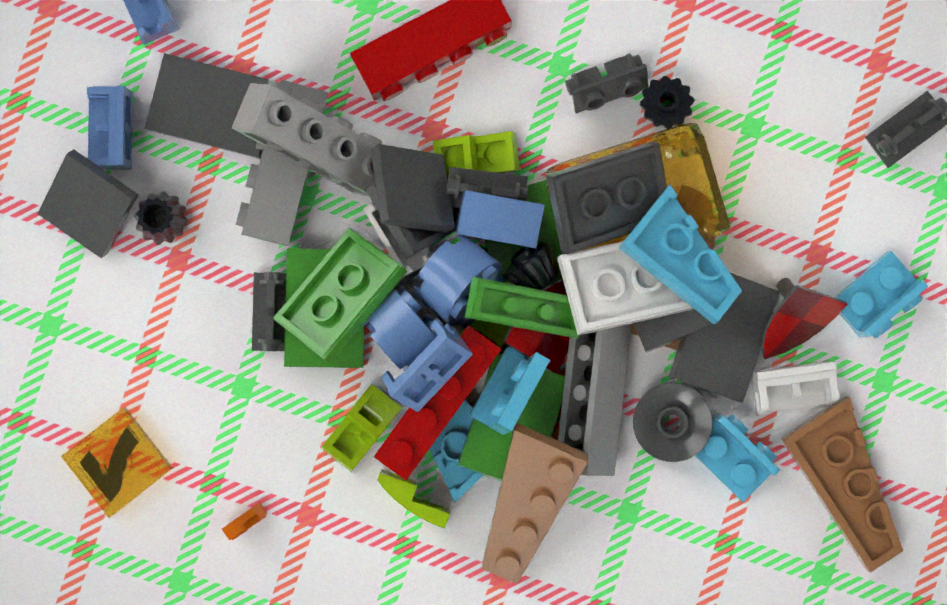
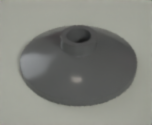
(694, 422)

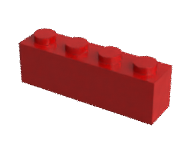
(429, 42)
(420, 429)

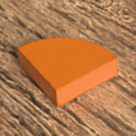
(244, 521)

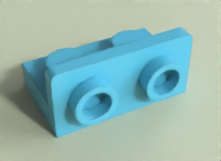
(879, 296)
(508, 390)
(735, 458)

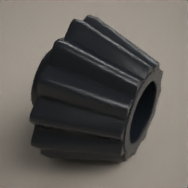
(666, 90)
(174, 222)
(532, 267)

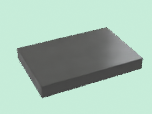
(201, 104)
(605, 195)
(726, 353)

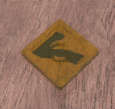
(117, 462)

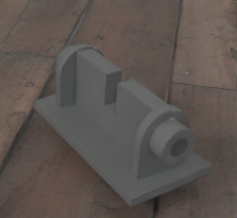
(624, 78)
(908, 128)
(485, 182)
(267, 301)

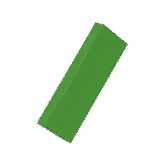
(520, 307)

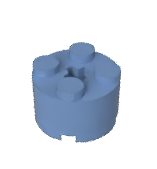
(449, 278)
(399, 328)

